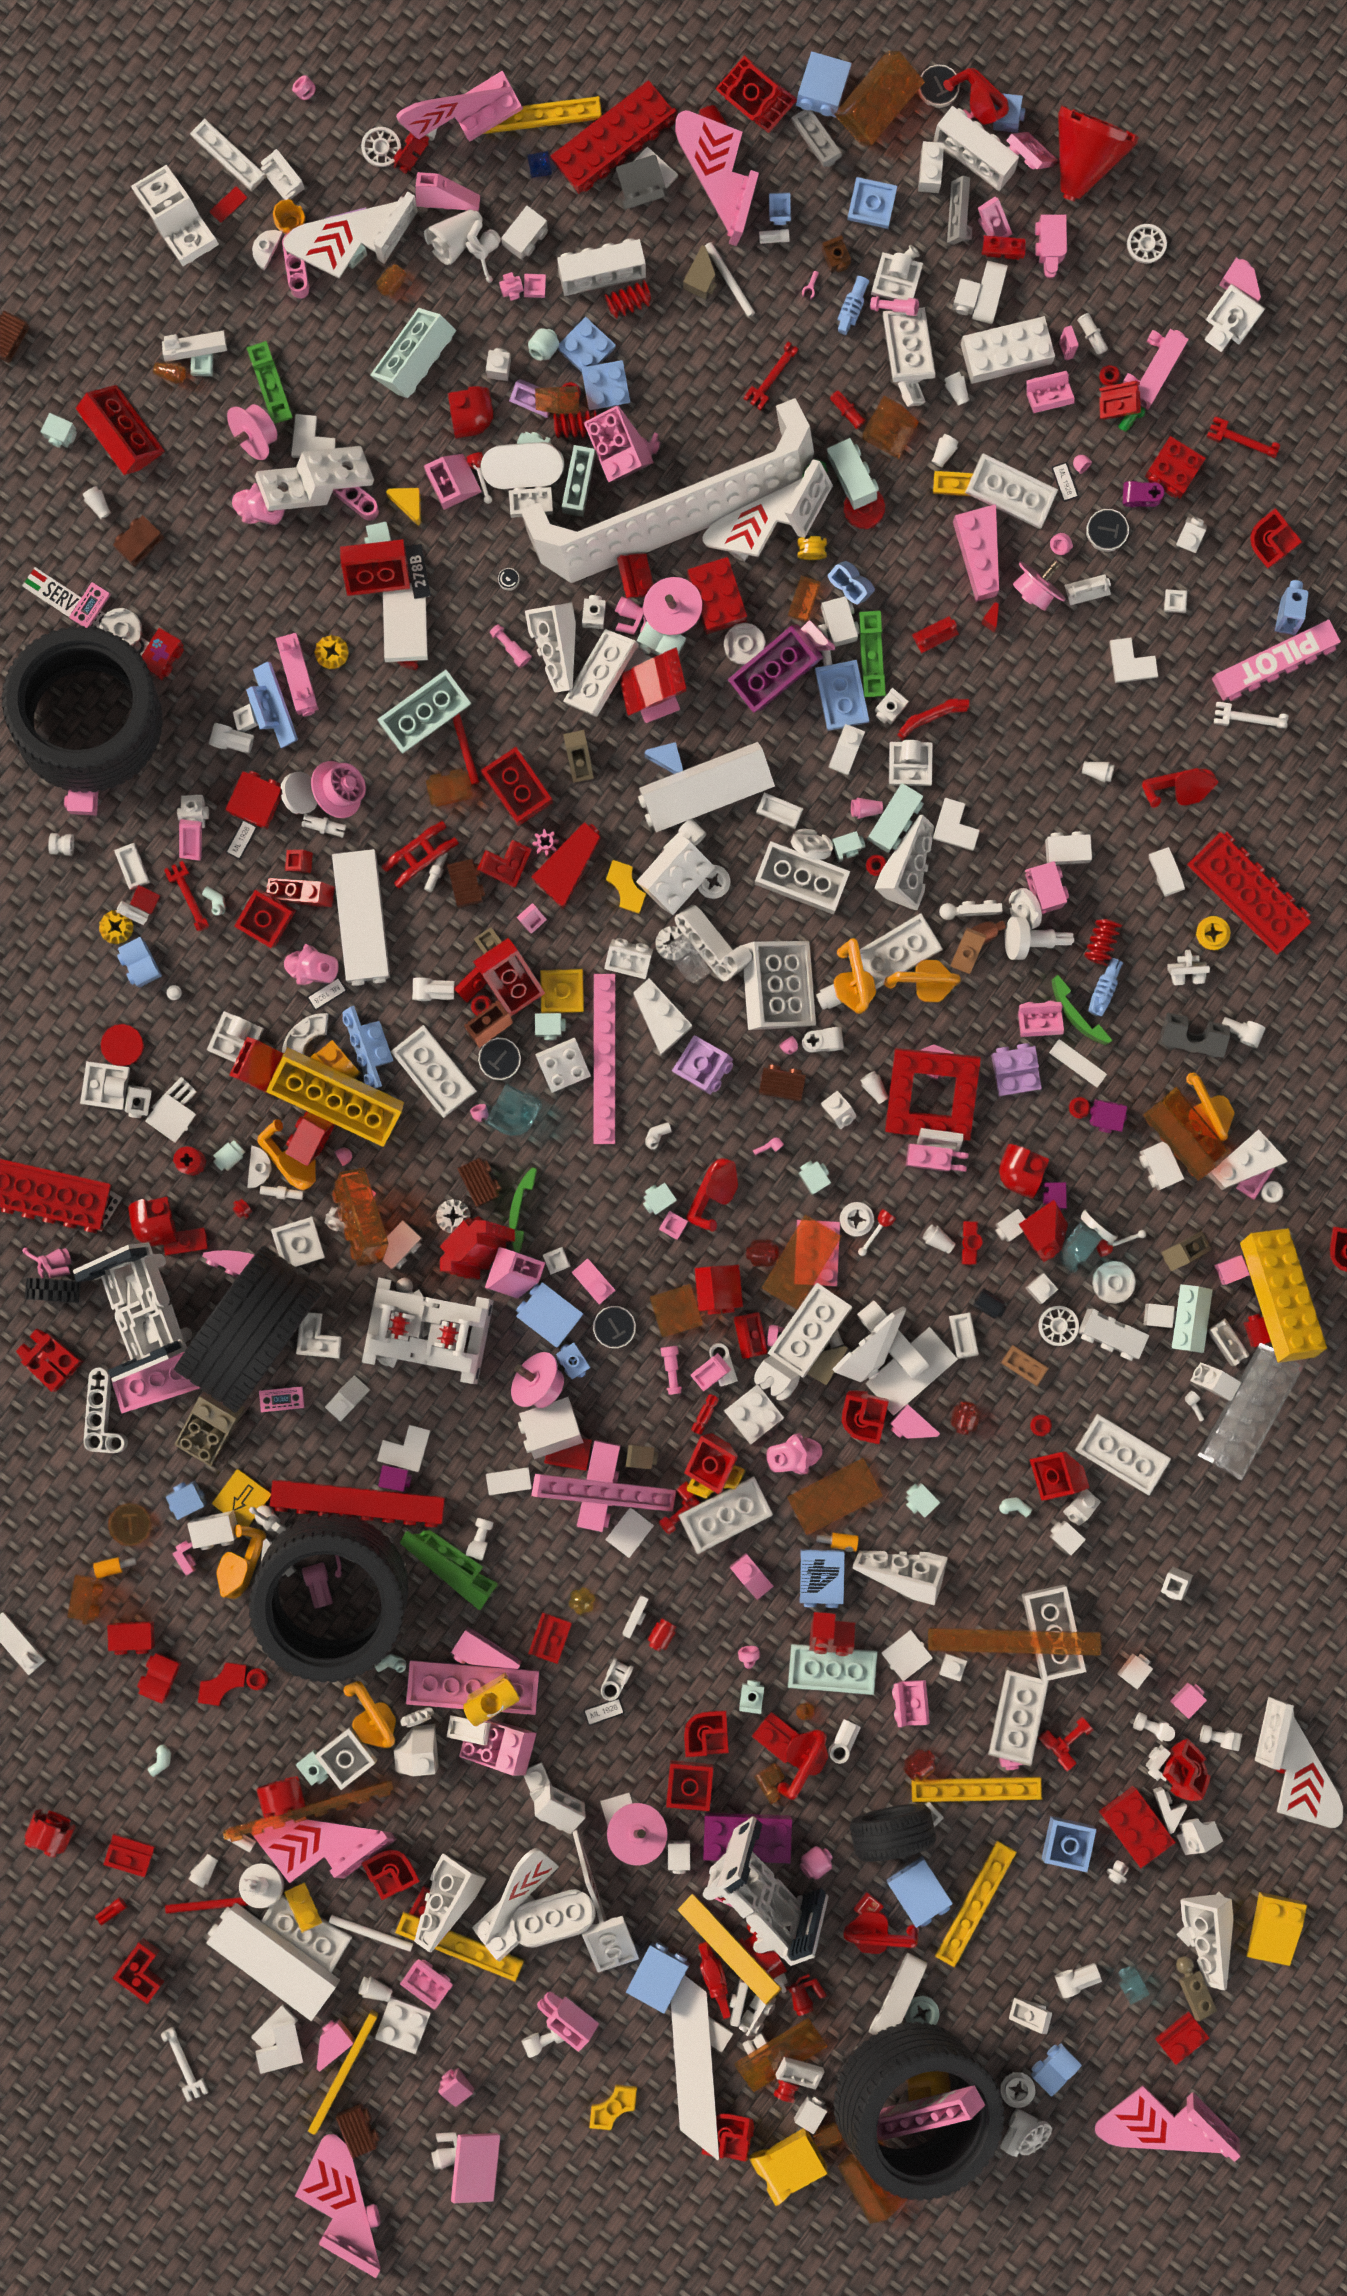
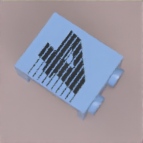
(822, 1577)

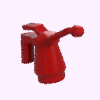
(801, 2001)

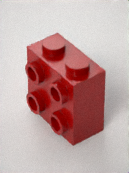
(1175, 467)
(255, 799)
(256, 1064)
(718, 1289)

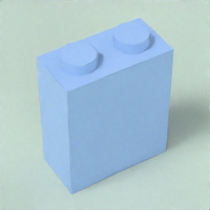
(823, 84)
(548, 1314)
(919, 1892)
(658, 1977)

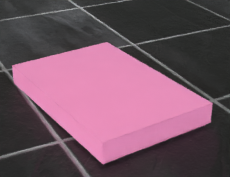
(475, 2168)

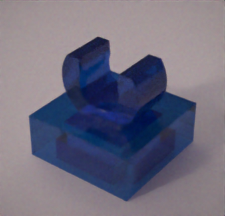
(539, 164)

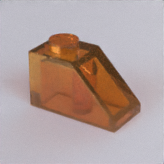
(557, 400)

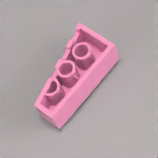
(978, 544)

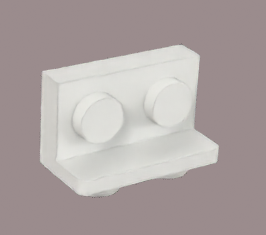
(523, 498)
(628, 958)

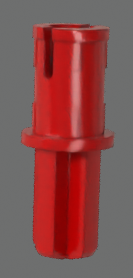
(847, 409)

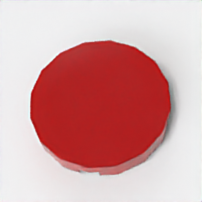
(867, 515)
(122, 1045)

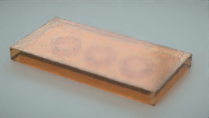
(801, 1262)
(834, 1496)
(796, 2043)

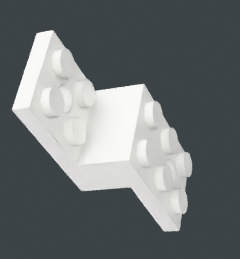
(174, 215)
(314, 478)

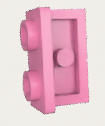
(1049, 392)
(1040, 1019)
(911, 1703)
(426, 1983)

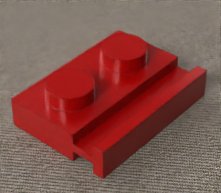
(1120, 400)
(635, 575)
(571, 1457)
(550, 1638)
(774, 1735)
(129, 1855)
(1182, 2038)

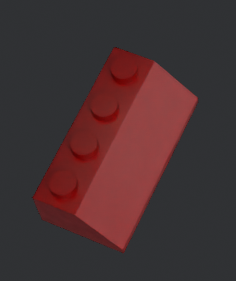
(119, 429)

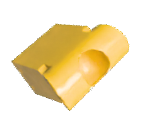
(490, 1700)
(789, 2165)

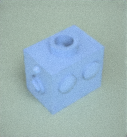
(1016, 114)
(565, 1355)
(185, 1499)

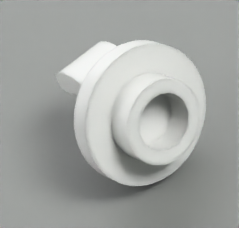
(1118, 1872)

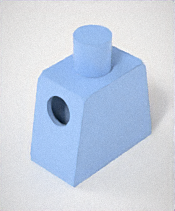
(1292, 609)

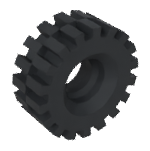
(52, 1290)

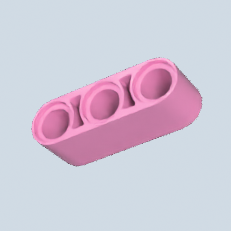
(296, 275)
(359, 502)

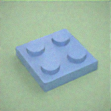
(872, 202)
(586, 345)
(605, 385)

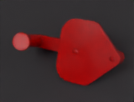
(982, 96)
(1190, 786)
(718, 1184)
(808, 1755)
(871, 1934)

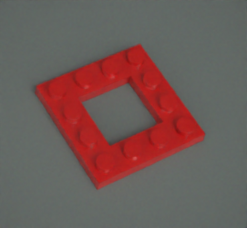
(908, 1062)

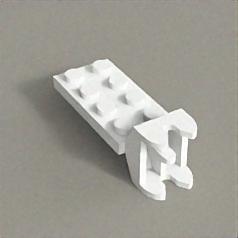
(802, 1342)

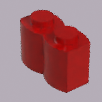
(159, 1677)

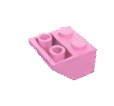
(452, 479)
(514, 1273)

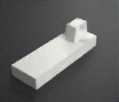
(193, 346)
(19, 1645)

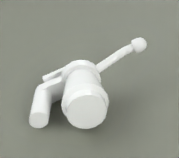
(481, 248)
(266, 1517)
(445, 2157)

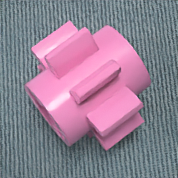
(511, 286)
(545, 836)

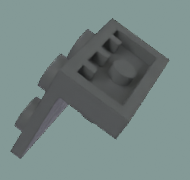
(641, 181)

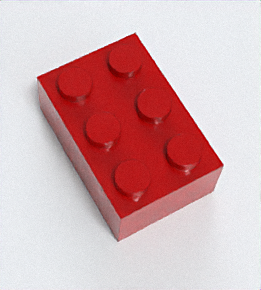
(374, 567)
(719, 595)
(517, 786)
(509, 977)
(1137, 1827)

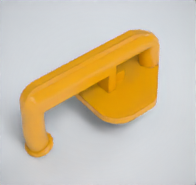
(931, 980)
(855, 987)
(1215, 1110)
(295, 1172)
(235, 1571)
(376, 1723)

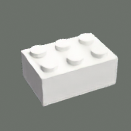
(675, 874)

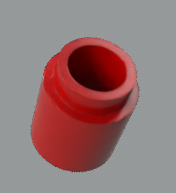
(661, 1635)

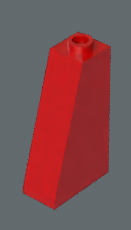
(565, 867)

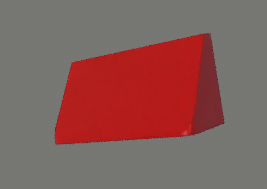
(750, 1335)

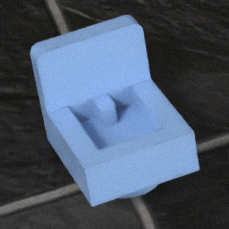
(779, 208)

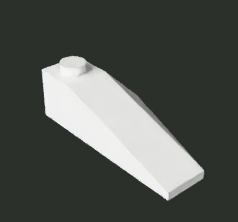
(555, 636)
(904, 871)
(873, 1350)
(910, 1575)
(450, 1894)
(1211, 1932)

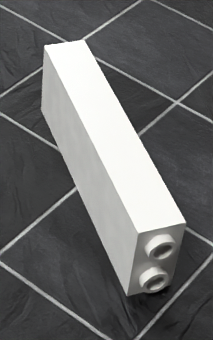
(706, 787)
(361, 917)
(272, 1961)

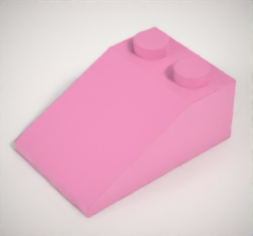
(481, 1651)

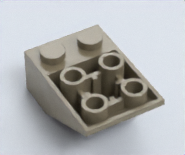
(207, 1429)

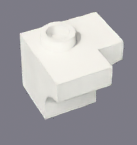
(1198, 1836)

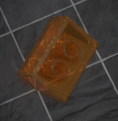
(873, 2200)

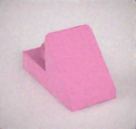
(993, 219)

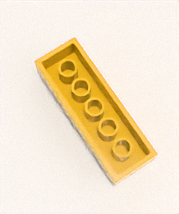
(335, 1097)
(1283, 1295)

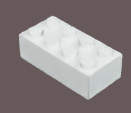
(976, 148)
(601, 266)
(1007, 350)
(801, 878)
(1052, 1611)

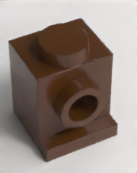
(836, 263)

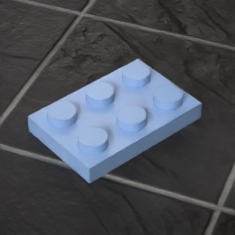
(842, 695)

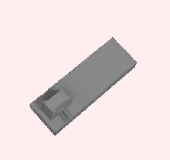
(816, 137)
(958, 211)

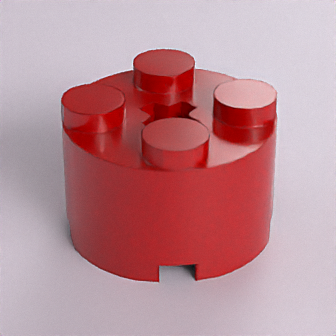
(280, 1797)
(49, 1832)

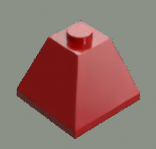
(1046, 1230)
(711, 1462)
(1058, 1475)

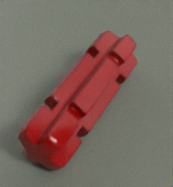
(705, 1414)

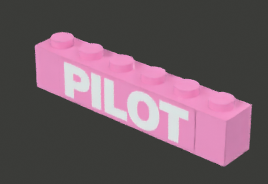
(1276, 660)
(929, 2113)

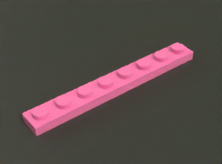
(604, 1058)
(603, 1492)

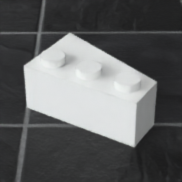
(661, 1016)
(1248, 1160)
(1112, 1334)

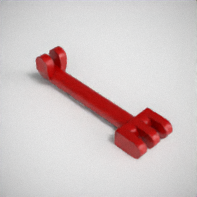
(759, 394)
(1223, 432)
(201, 923)

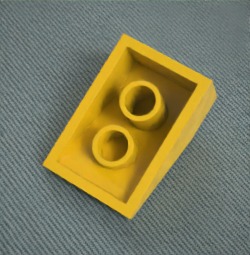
(1276, 1928)

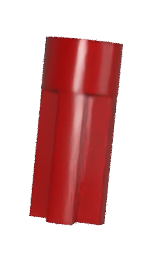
(109, 1912)

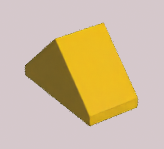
(408, 501)

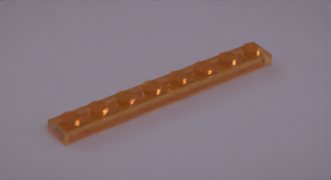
(1014, 1641)
(318, 1808)

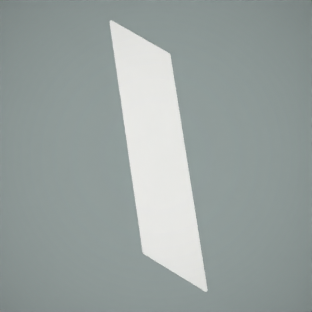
(694, 2065)

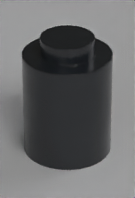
(990, 1304)

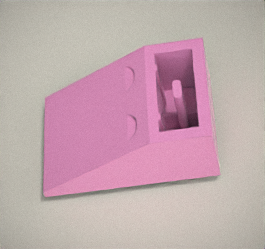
(617, 444)
(506, 1749)

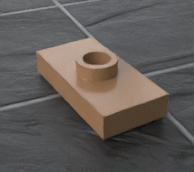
(968, 950)
(1024, 1365)

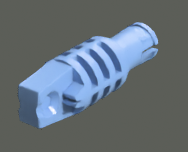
(852, 305)
(1105, 988)

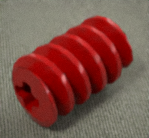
(628, 299)
(571, 424)
(1102, 941)
(185, 1154)

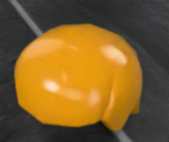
(288, 216)

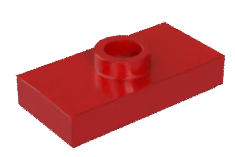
(470, 985)
(187, 1242)

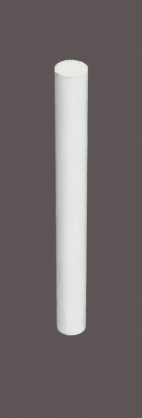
(729, 279)
(371, 1933)

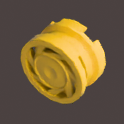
(812, 548)

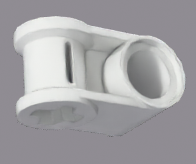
(827, 1040)
(616, 1678)

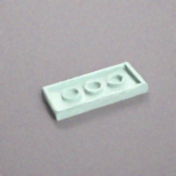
(832, 1672)

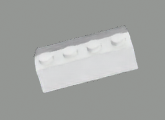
(779, 985)

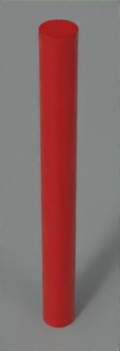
(465, 749)
(204, 1905)

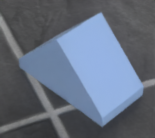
(666, 757)

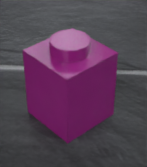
(394, 1478)

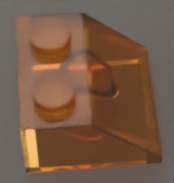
(890, 427)

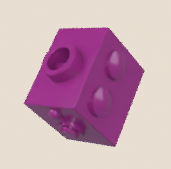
(1108, 1115)

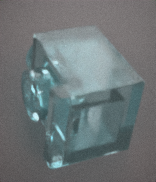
(1132, 1984)

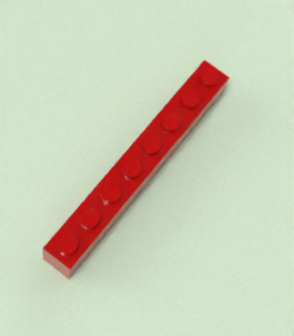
(357, 1501)

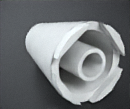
(451, 235)

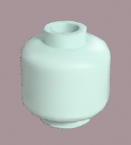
(543, 344)

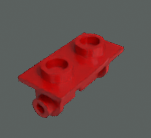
(405, 157)
(1010, 247)
(935, 634)

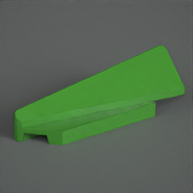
(451, 1566)

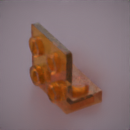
(676, 1310)
(85, 1598)

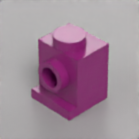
(1055, 1192)

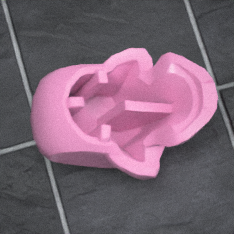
(252, 508)
(311, 966)
(794, 1455)

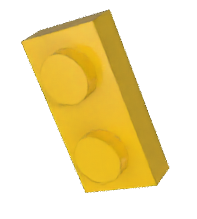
(951, 483)
(303, 1907)

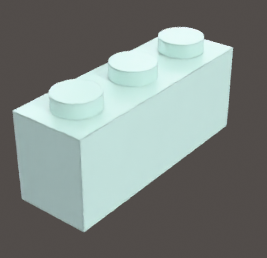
(853, 473)
(578, 481)
(896, 818)
(1192, 1318)

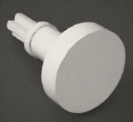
(1020, 938)
(261, 1885)

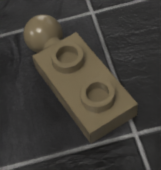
(1195, 1989)

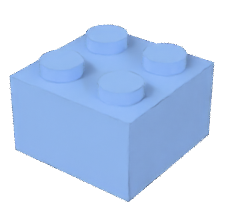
(1068, 1844)

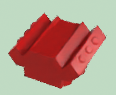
(756, 94)
(652, 682)
(473, 1247)

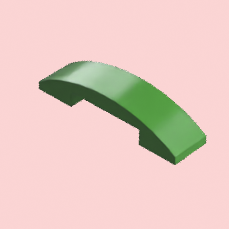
(269, 382)
(871, 654)
(1097, 1033)
(526, 1183)

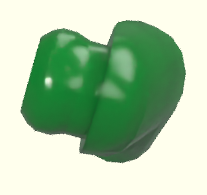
(1128, 420)

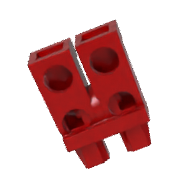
(49, 1351)

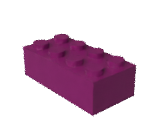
(775, 668)
(771, 1847)

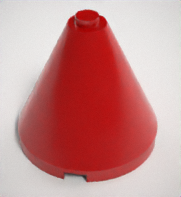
(1088, 150)

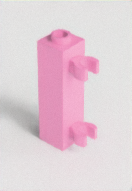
(1161, 365)
(297, 674)

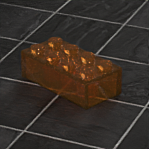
(879, 97)
(1186, 1133)
(360, 1217)

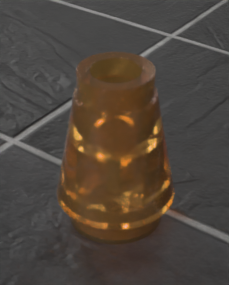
(170, 371)

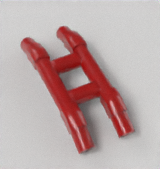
(949, 706)
(417, 866)

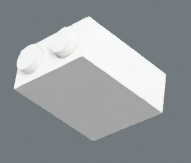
(550, 1428)

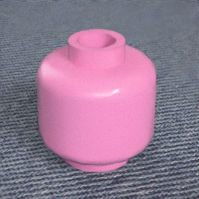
(816, 1862)

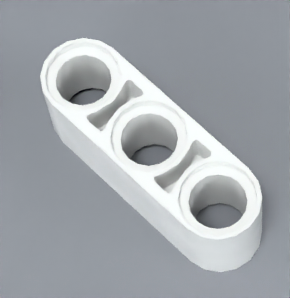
(989, 292)

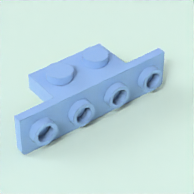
(270, 705)
(369, 1046)

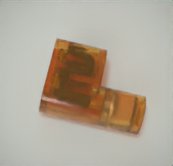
(767, 1779)

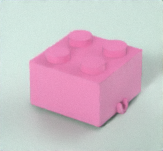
(1047, 887)

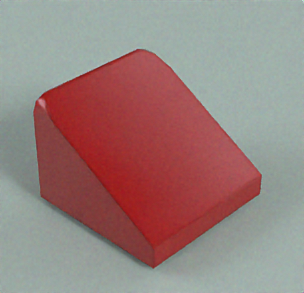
(990, 618)
(298, 861)
(144, 899)

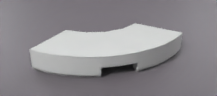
(305, 1031)

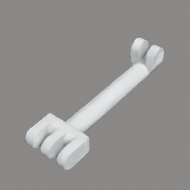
(1227, 714)
(193, 2085)

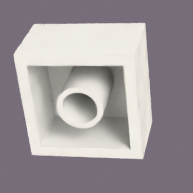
(346, 1758)

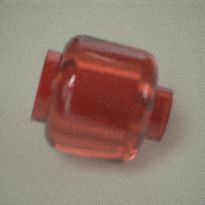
(762, 1253)
(965, 1417)
(919, 1765)

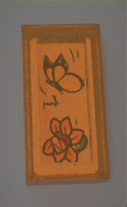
(804, 599)

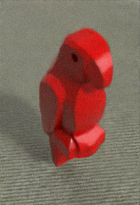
(714, 1977)

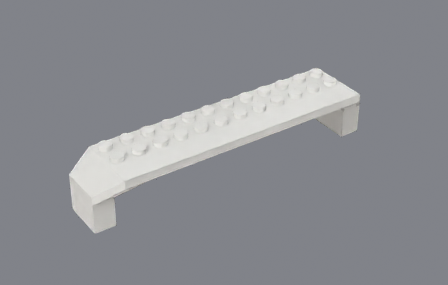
(675, 515)

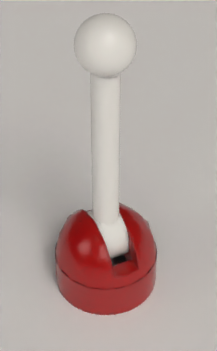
(474, 461)
(885, 1219)
(1105, 1248)

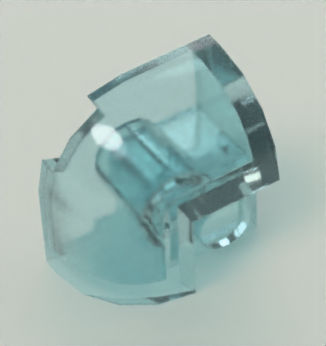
(513, 1111)
(1078, 1247)

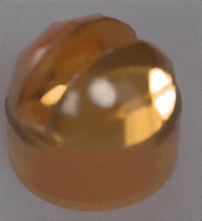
(805, 1711)

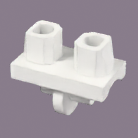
(1191, 966)

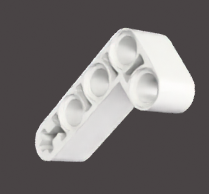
(711, 944)
(901, 1348)
(103, 1410)
(900, 1994)

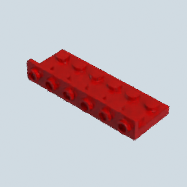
(614, 137)
(1250, 892)
(53, 1196)

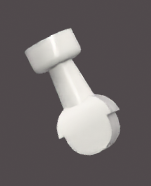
(478, 1545)
(1161, 1730)
(1228, 1740)
(534, 2043)

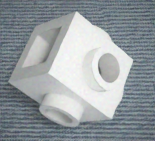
(193, 809)

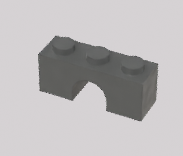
(1210, 1042)

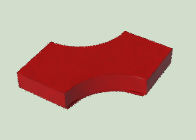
(213, 1690)

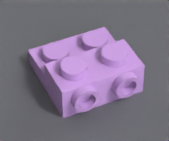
(703, 1065)
(1016, 1070)

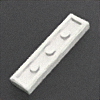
(228, 155)

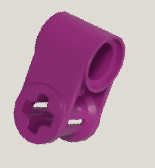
(1139, 494)

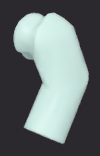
(217, 899)
(1014, 1504)
(392, 1661)
(163, 1760)

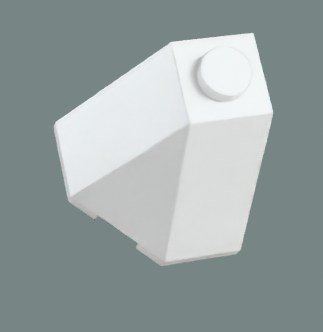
(417, 1752)

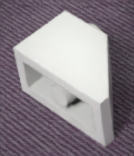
(846, 749)

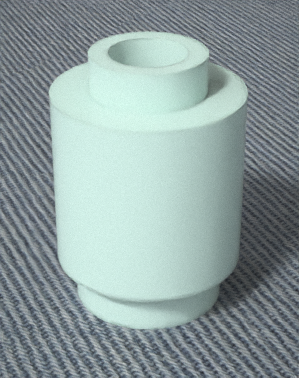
(228, 1155)

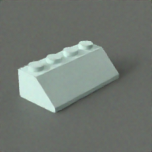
(413, 352)
(424, 711)

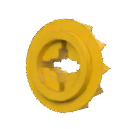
(333, 661)
(1219, 925)
(115, 937)

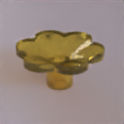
(582, 1594)

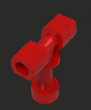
(971, 1242)
(689, 1501)
(1060, 1747)

